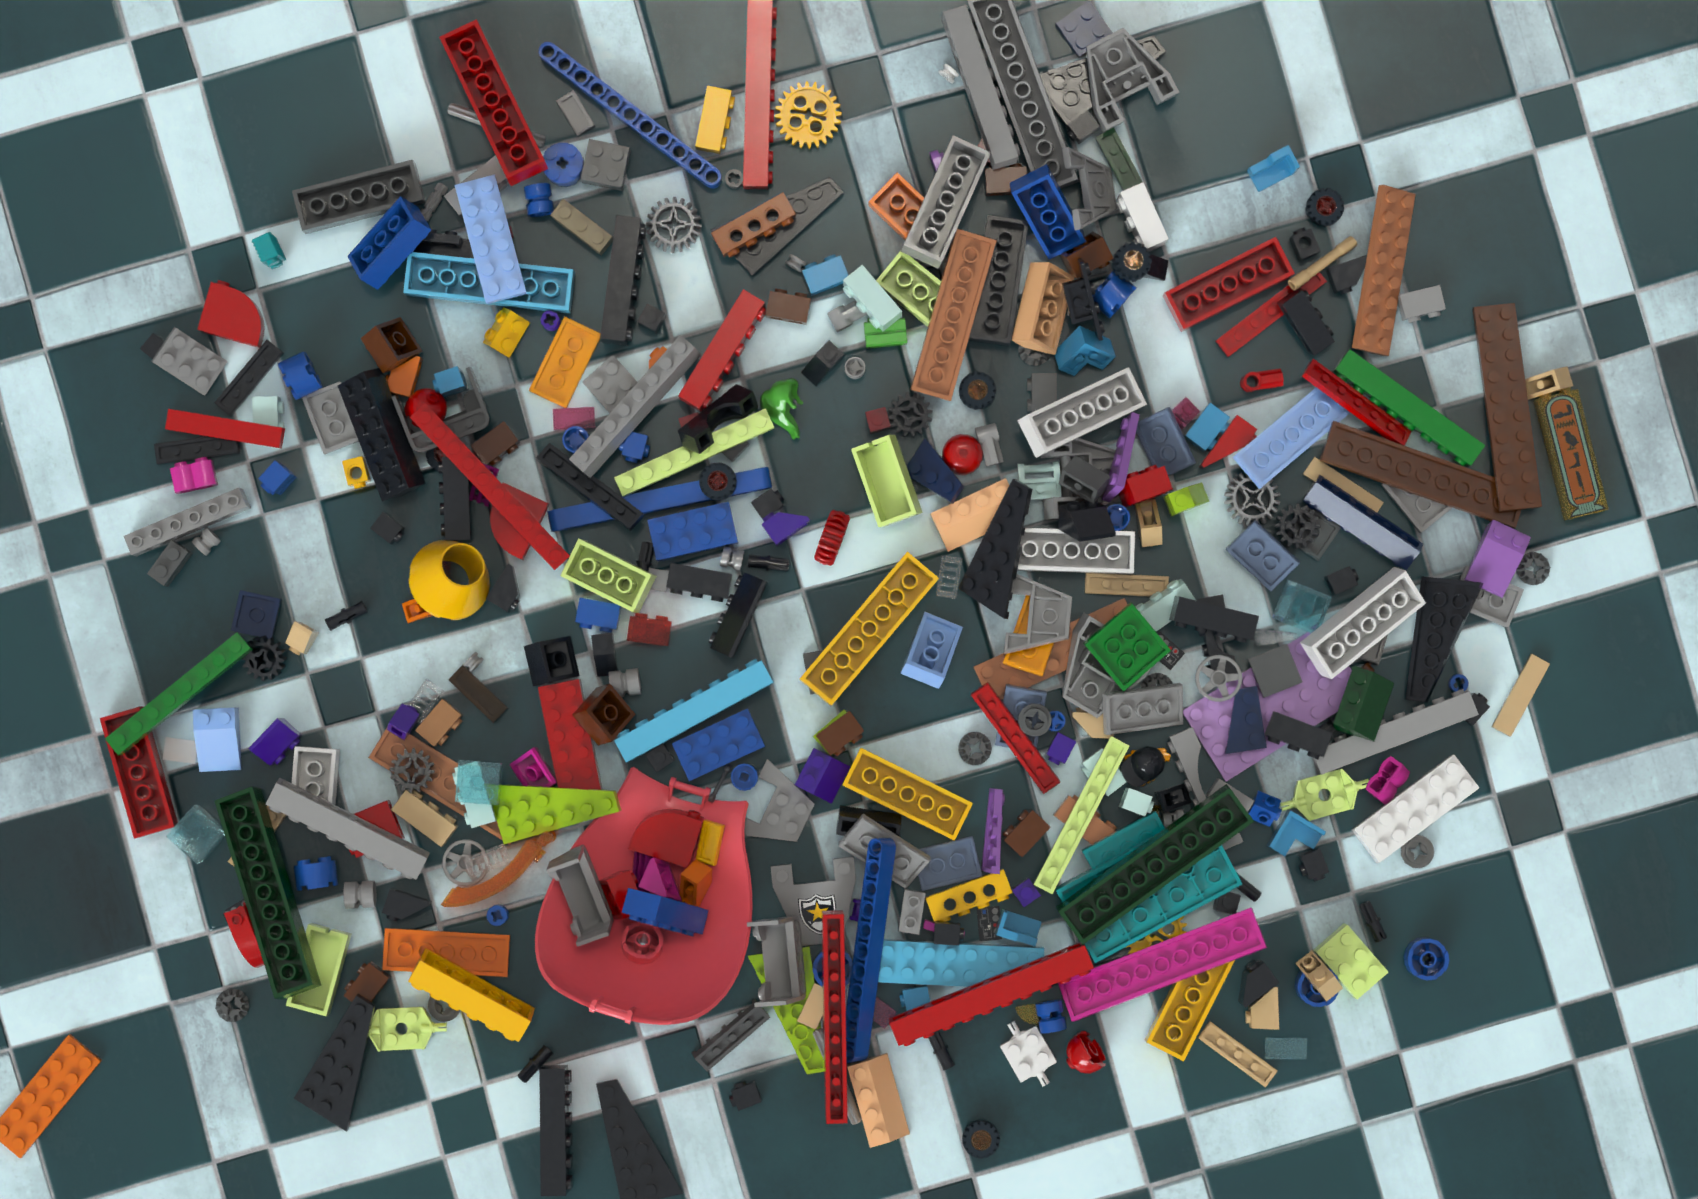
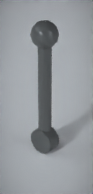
(727, 768)

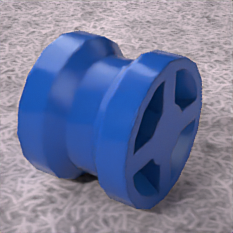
(1058, 721)
(500, 916)

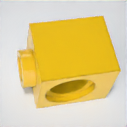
(349, 465)

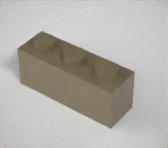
(582, 227)

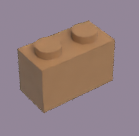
(439, 723)

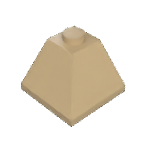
(1264, 1011)

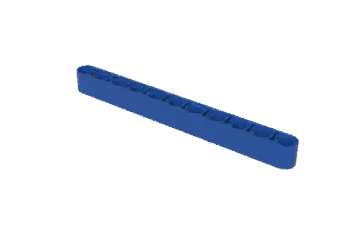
(624, 106)
(655, 500)
(868, 947)

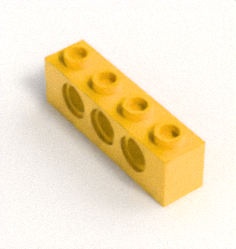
(1001, 893)

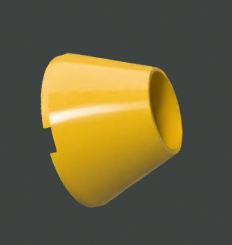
(437, 592)

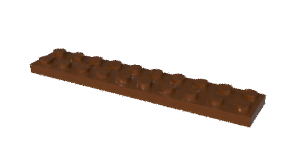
(1507, 407)
(1415, 472)

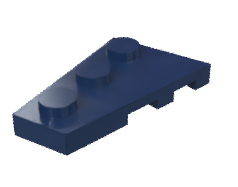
(933, 473)
(1246, 723)

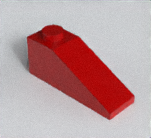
(1233, 439)

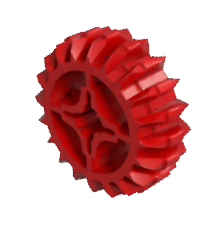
(832, 537)

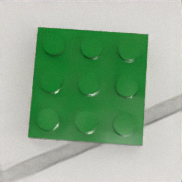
(1127, 646)

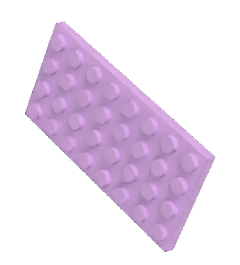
(1307, 702)

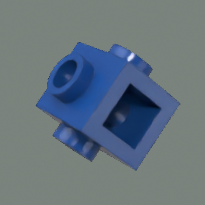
(1265, 808)

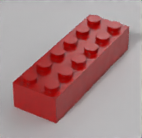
(1228, 284)
(722, 350)
(569, 742)
(141, 781)

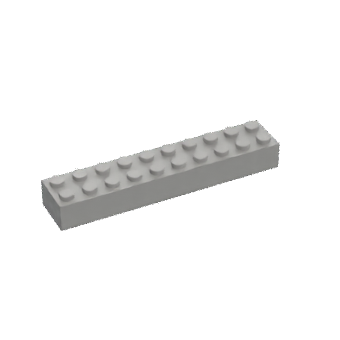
(1022, 87)

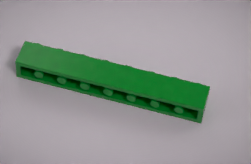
(1409, 408)
(178, 694)

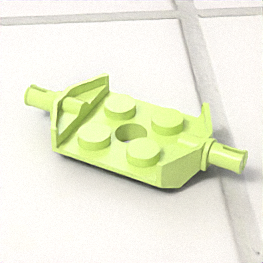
(1341, 789)
(419, 1025)

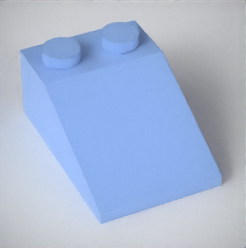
(931, 650)
(217, 739)

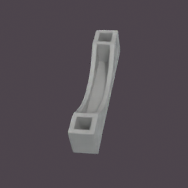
(1187, 750)

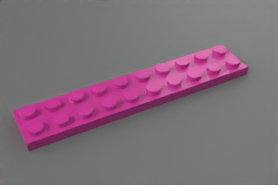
(1163, 964)

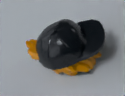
(1144, 765)

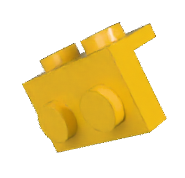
(506, 332)

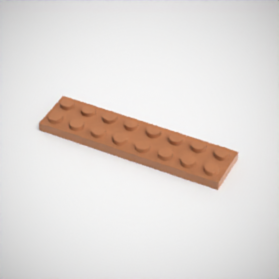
(1383, 270)
(953, 314)
(999, 675)
(443, 784)

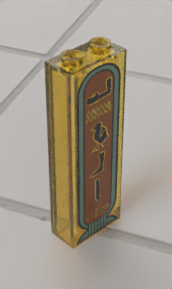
(1570, 454)

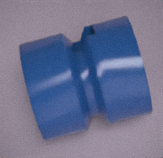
(538, 199)
(574, 438)
(1119, 516)
(744, 777)
(1056, 1021)

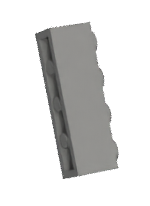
(489, 168)

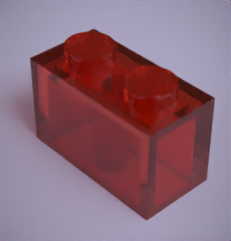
(648, 630)

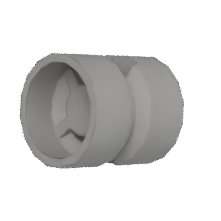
(626, 682)
(360, 894)

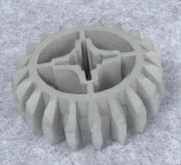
(664, 224)
(1239, 511)

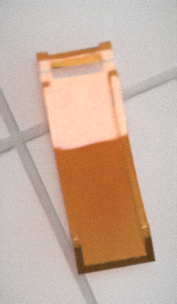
(530, 852)

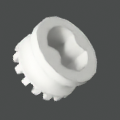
(949, 73)

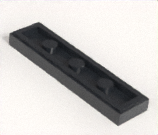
(248, 377)
(194, 448)

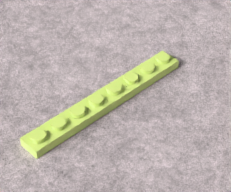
(684, 458)
(1081, 815)

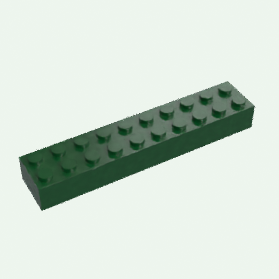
(1154, 864)
(267, 893)

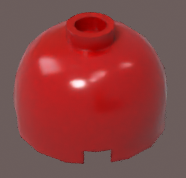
(431, 398)
(962, 454)
(1084, 1054)

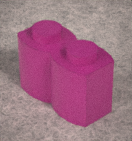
(193, 476)
(1390, 777)

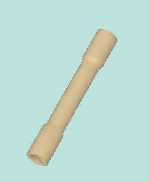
(1305, 275)

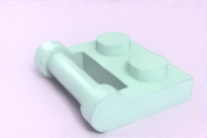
(1043, 487)

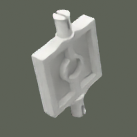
(1028, 1053)

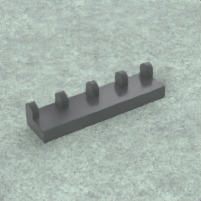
(730, 1036)

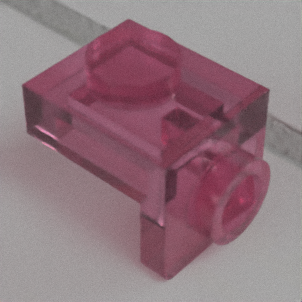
(1185, 412)

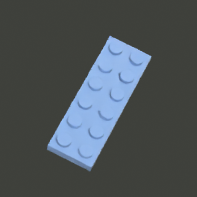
(490, 239)
(1289, 436)

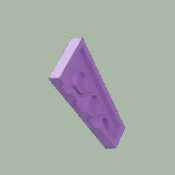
(1122, 457)
(992, 837)

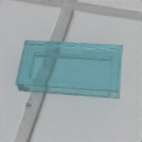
(1285, 1048)

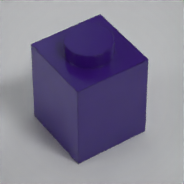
(403, 721)
(1060, 748)
(1025, 892)

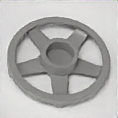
(1218, 678)
(460, 862)

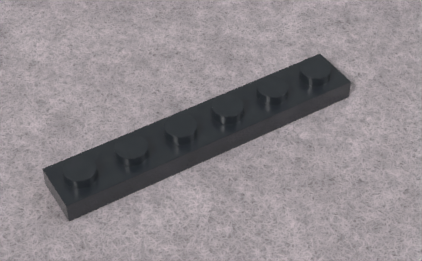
(590, 488)

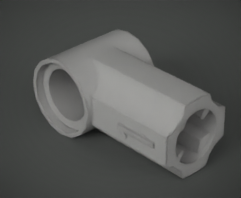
(845, 316)
(988, 439)

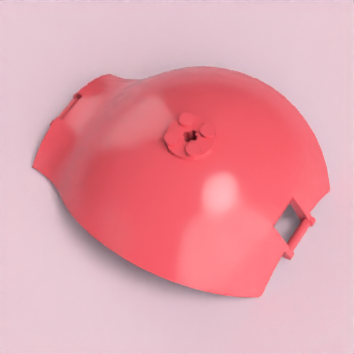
(674, 973)

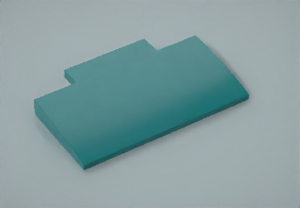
(1187, 892)

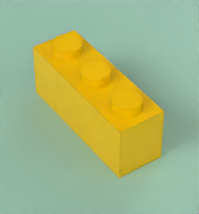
(714, 120)

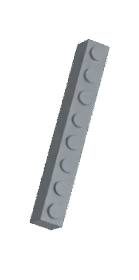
(979, 87)
(635, 406)
(1399, 730)
(347, 828)

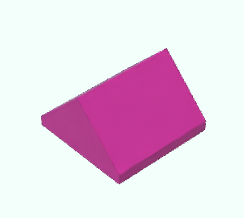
(533, 769)
(660, 880)

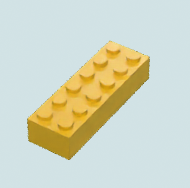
(907, 794)
(471, 995)
(1186, 1011)

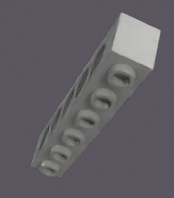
(187, 522)

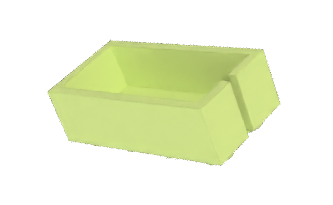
(886, 480)
(329, 956)

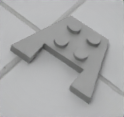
(1096, 188)
(1047, 617)
(786, 810)

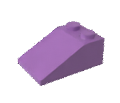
(1497, 557)

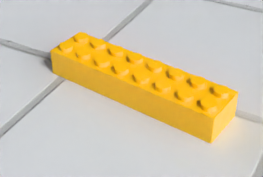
(869, 628)

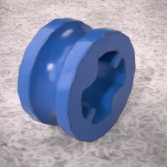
(1464, 685)

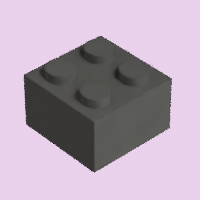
(605, 165)

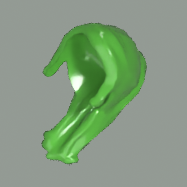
(779, 402)

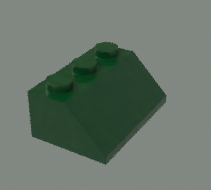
(1363, 704)

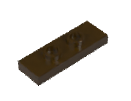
(478, 693)

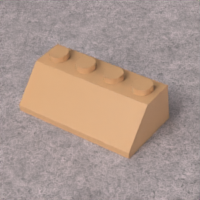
(1042, 308)
(969, 516)
(878, 1100)

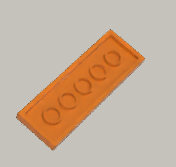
(475, 952)
(46, 1095)

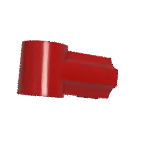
(1263, 379)

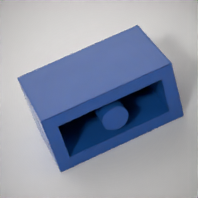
(276, 478)
(598, 614)

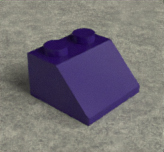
(783, 525)
(276, 741)
(822, 775)

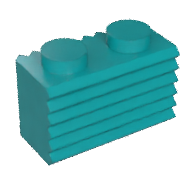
(269, 250)

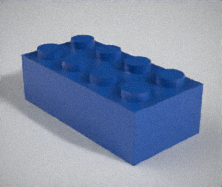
(1047, 211)
(389, 243)
(692, 531)
(718, 744)
(664, 912)

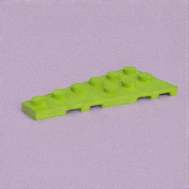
(537, 809)
(798, 1033)

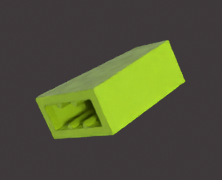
(1186, 499)

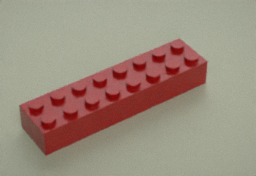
(493, 102)

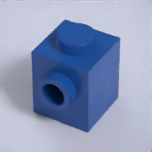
(635, 447)

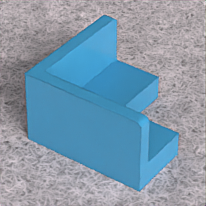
(1274, 168)
(1083, 348)
(1291, 828)
(1018, 928)

